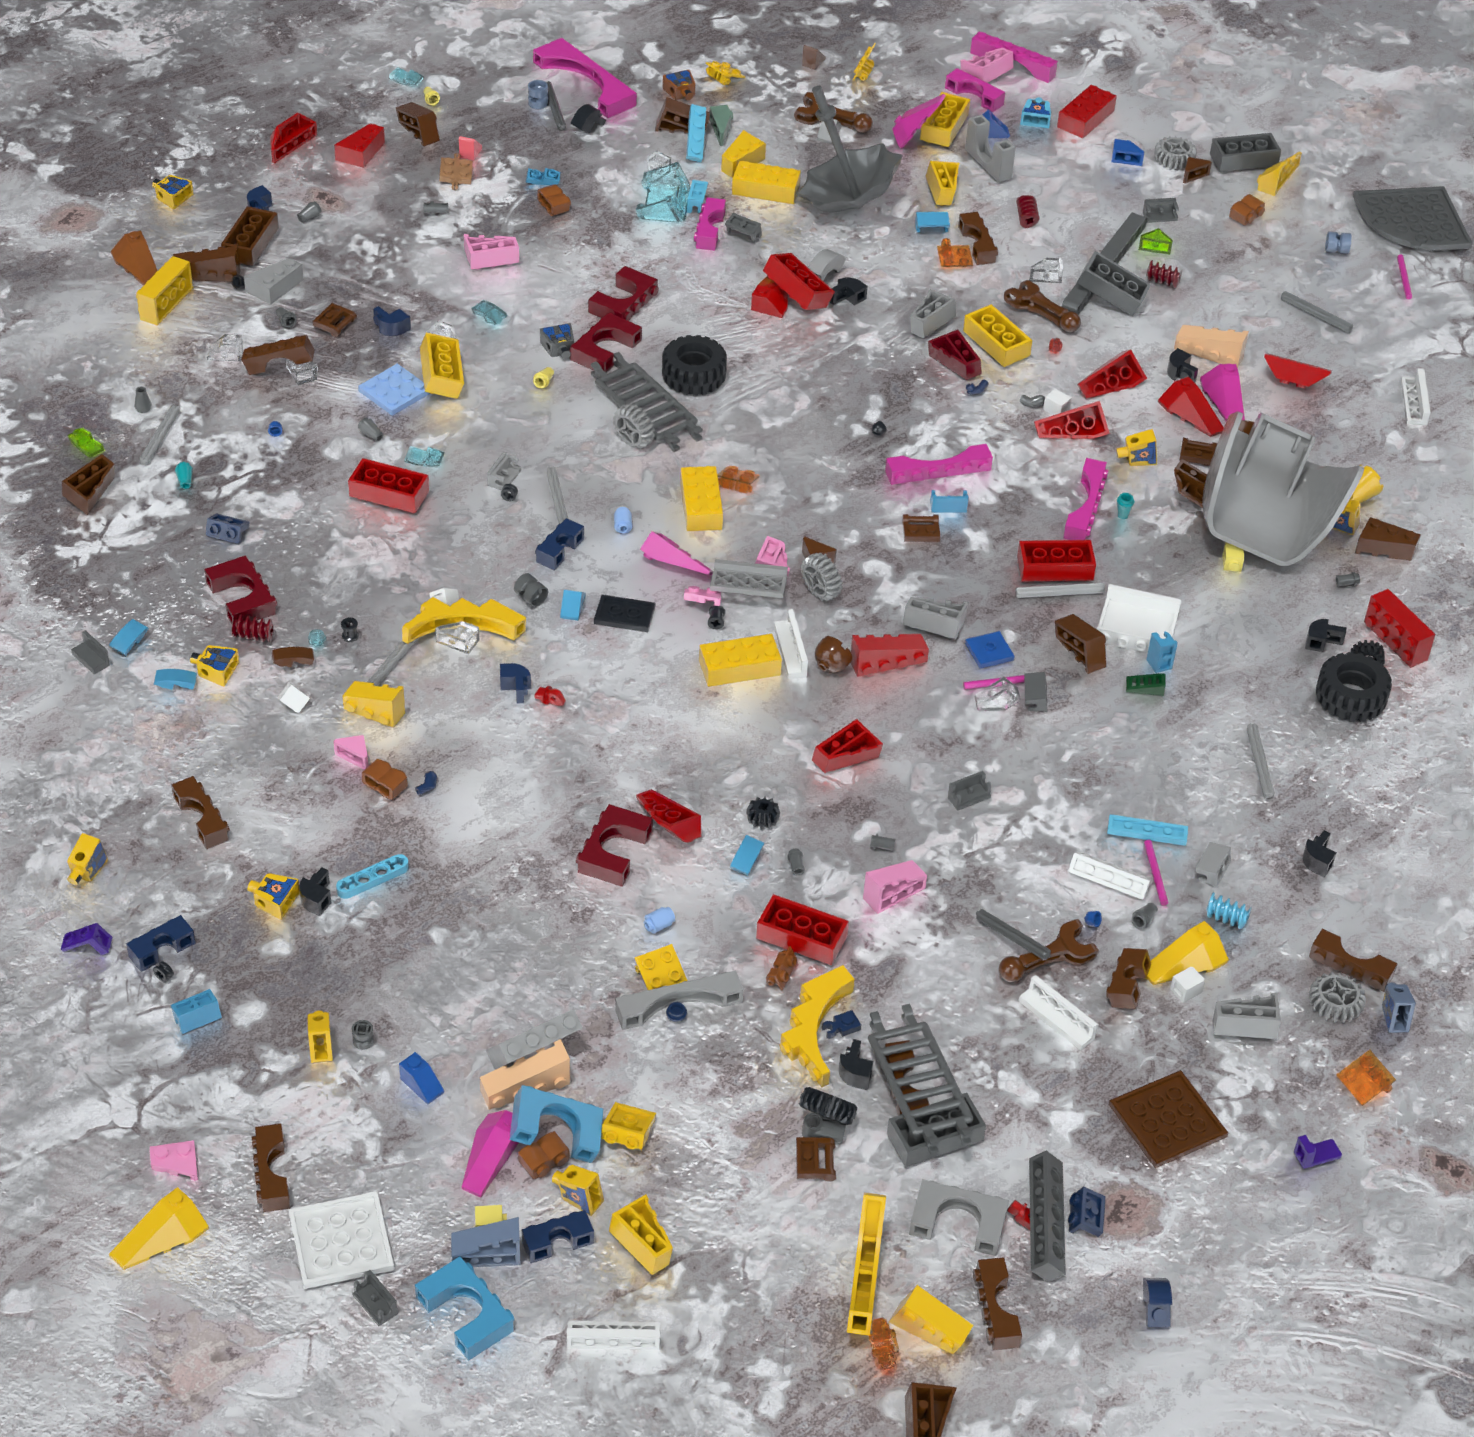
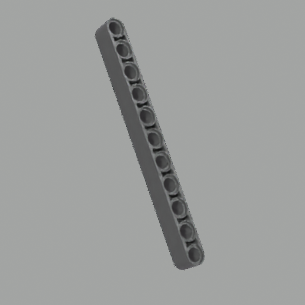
(1114, 250)

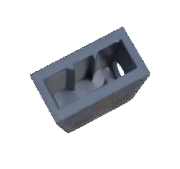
(1398, 1002)

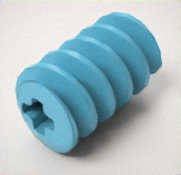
(1228, 911)

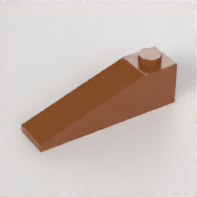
(135, 256)

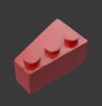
(847, 747)

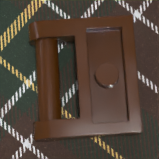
(330, 316)
(1197, 451)
(921, 532)
(808, 1158)

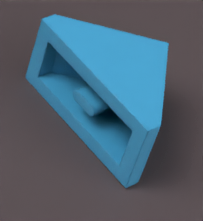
(572, 604)

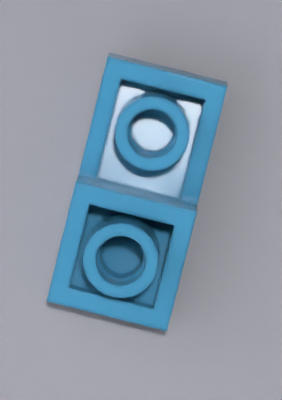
(547, 177)
(128, 636)
(168, 677)
(746, 855)

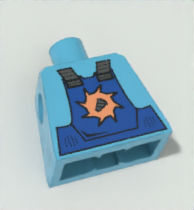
(1036, 113)

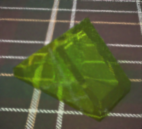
(1156, 242)

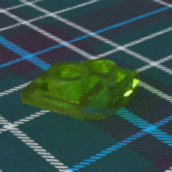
(85, 443)

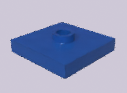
(989, 649)

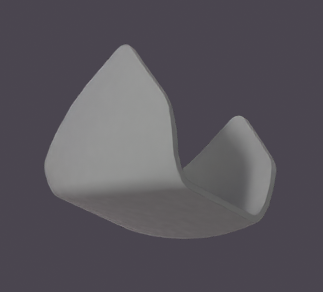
(1268, 494)

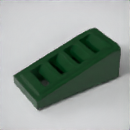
(1152, 684)

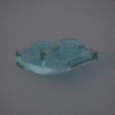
(406, 78)
(490, 312)
(428, 458)

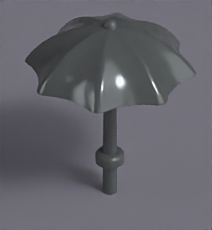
(850, 176)

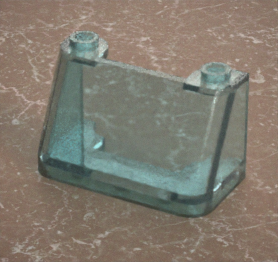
(666, 194)

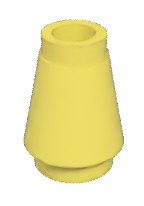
(431, 96)
(543, 377)

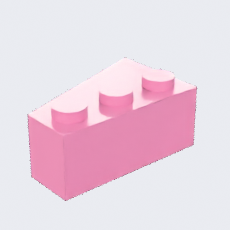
(989, 66)
(490, 251)
(893, 884)

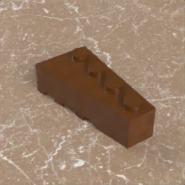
(213, 265)

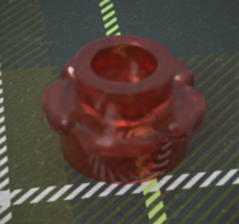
(1055, 345)

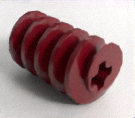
(1027, 211)
(1163, 274)
(253, 629)

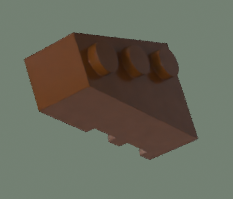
(675, 117)
(89, 483)

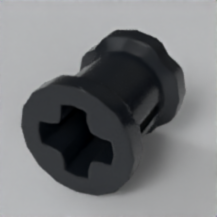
(716, 617)
(349, 629)

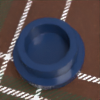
(676, 1012)

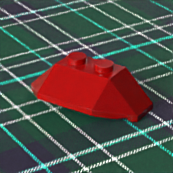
(291, 135)
(1295, 371)

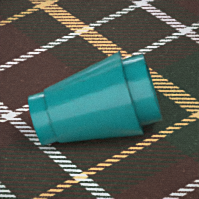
(184, 474)
(1124, 505)

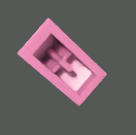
(352, 750)

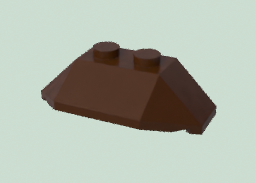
(1190, 482)

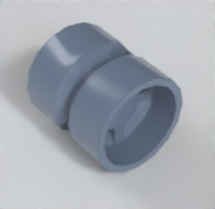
(538, 94)
(1338, 242)

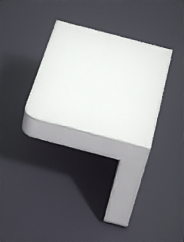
(1057, 402)
(446, 595)
(293, 697)
(1187, 984)

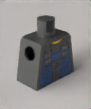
(557, 340)

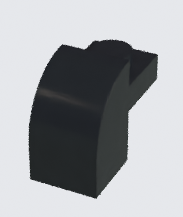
(586, 117)
(849, 289)
(1180, 366)
(1321, 633)
(1317, 856)
(314, 894)
(855, 1070)

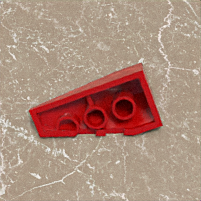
(769, 299)
(1114, 375)
(1191, 405)
(1078, 423)
(671, 815)

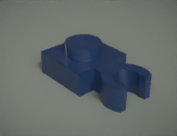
(844, 1023)

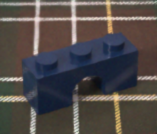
(551, 550)
(173, 933)
(574, 1228)

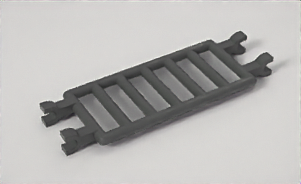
(625, 367)
(944, 1071)

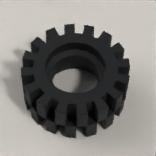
(1370, 649)

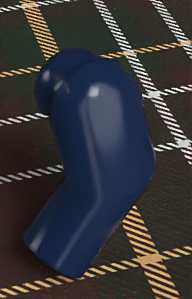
(973, 390)
(429, 783)

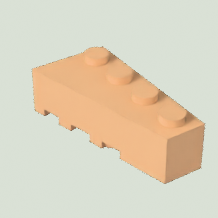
(1212, 344)
(543, 1071)

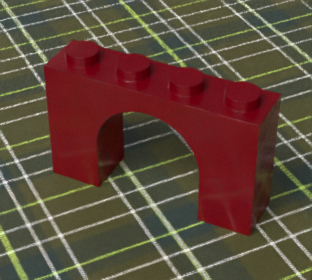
(637, 283)
(607, 329)
(242, 573)
(612, 823)

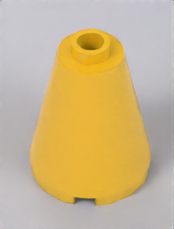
(1368, 485)

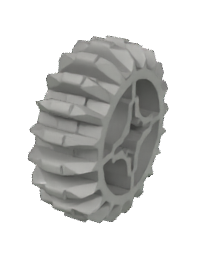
(1174, 152)
(633, 426)
(821, 576)
(1337, 997)

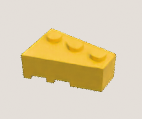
(744, 148)
(942, 181)
(375, 702)
(642, 1235)
(931, 1320)

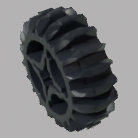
(828, 1105)

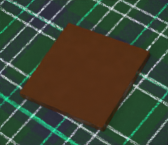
(1168, 1119)

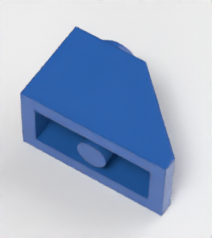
(997, 127)
(1127, 153)
(420, 1078)

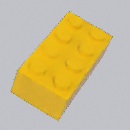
(946, 120)
(766, 182)
(164, 290)
(997, 335)
(441, 365)
(701, 498)
(740, 660)

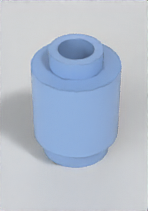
(623, 520)
(659, 919)

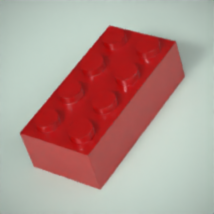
(1086, 111)
(798, 281)
(388, 485)
(1056, 560)
(1399, 628)
(802, 928)

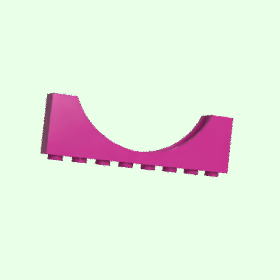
(560, 54)

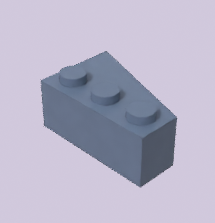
(488, 1244)

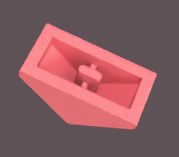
(469, 148)

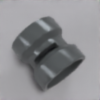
(362, 1034)

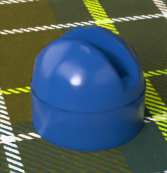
(275, 428)
(1093, 918)

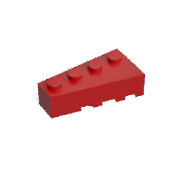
(887, 652)

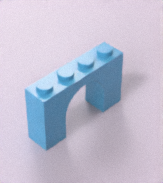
(582, 1118)
(459, 1280)

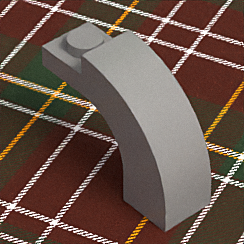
(825, 262)

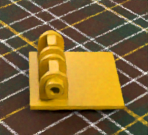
(865, 65)
(722, 72)
(660, 968)

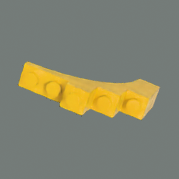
(488, 617)
(817, 999)
(866, 1264)

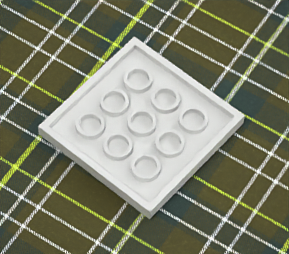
(340, 1239)

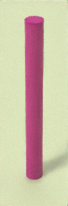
(1404, 276)
(986, 683)
(1156, 872)

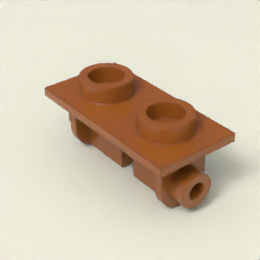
(782, 968)

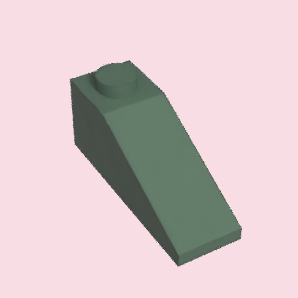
(720, 119)

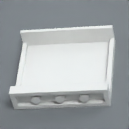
(1133, 615)

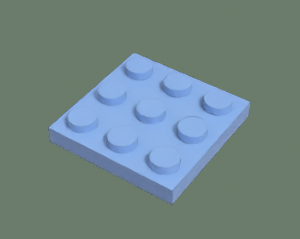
(394, 389)

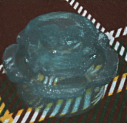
(316, 637)

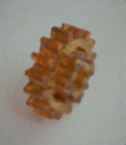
(883, 1343)

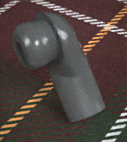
(1033, 402)

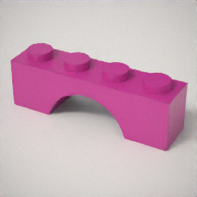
(962, 82)
(706, 234)

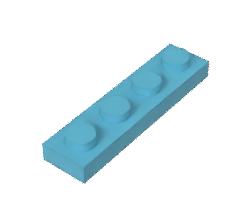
(696, 133)
(1147, 830)

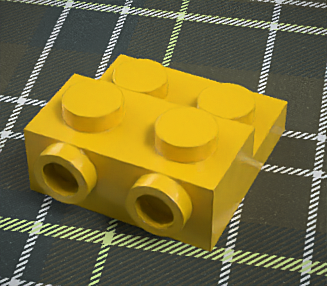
(627, 1126)

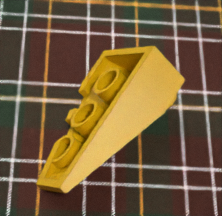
(1196, 948)
(166, 1225)

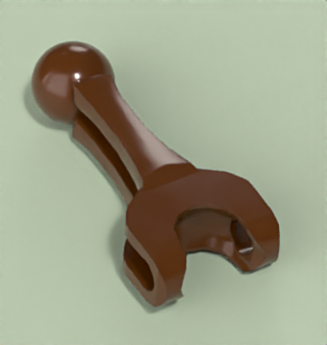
(860, 122)
(1036, 302)
(1062, 949)

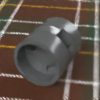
(531, 590)

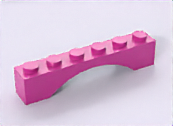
(1040, 66)
(906, 469)
(1079, 521)

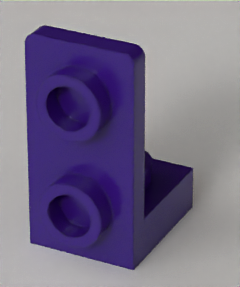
(91, 934)
(1315, 1154)

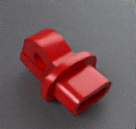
(550, 696)
(1020, 1213)

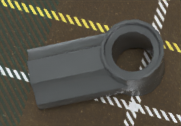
(823, 1128)

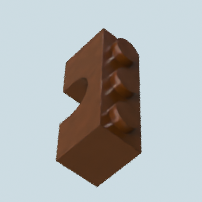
(1124, 986)

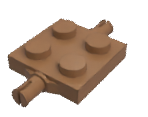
(456, 171)

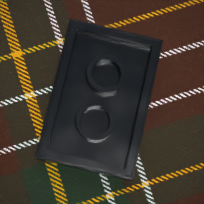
(624, 613)

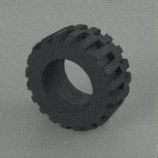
(694, 365)
(1348, 702)

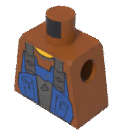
(679, 85)

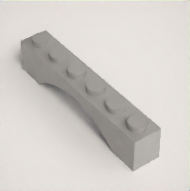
(719, 989)

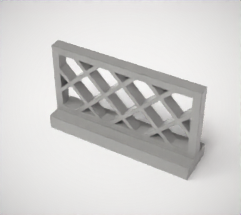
(745, 572)

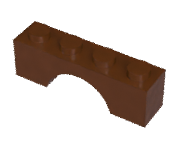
(973, 226)
(295, 349)
(191, 796)
(1374, 971)
(901, 1073)
(273, 1188)
(1003, 1327)

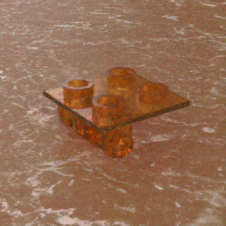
(954, 255)
(742, 478)
(1366, 1077)

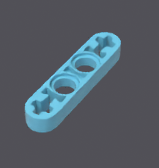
(374, 878)

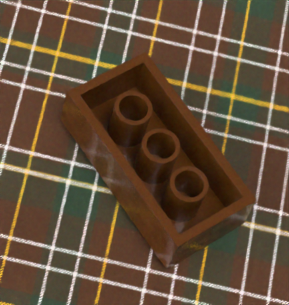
(252, 234)

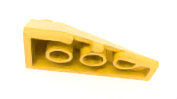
(1277, 175)

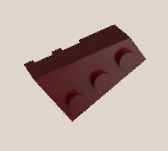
(956, 354)

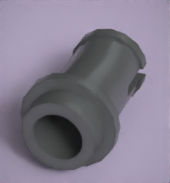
(1349, 579)
(882, 842)
(795, 857)

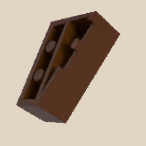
(419, 121)
(1387, 539)
(1083, 640)
(927, 1409)

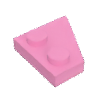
(773, 553)
(693, 593)
(175, 1159)

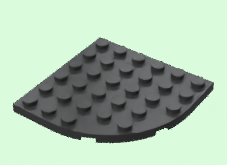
(1414, 217)

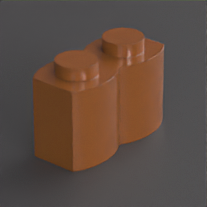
(553, 199)
(1247, 209)
(384, 779)
(544, 1155)

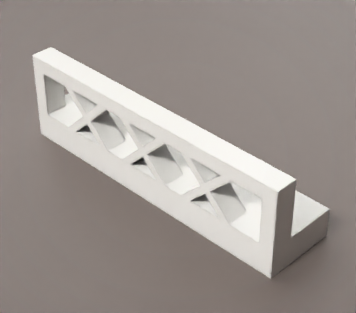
(1420, 400)
(791, 646)
(1110, 875)
(1058, 1014)
(613, 1335)

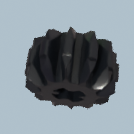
(763, 812)

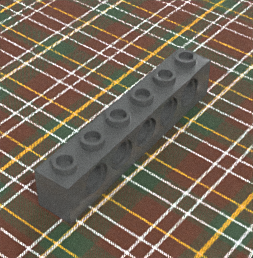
(1047, 1216)

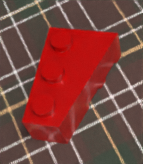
(360, 146)

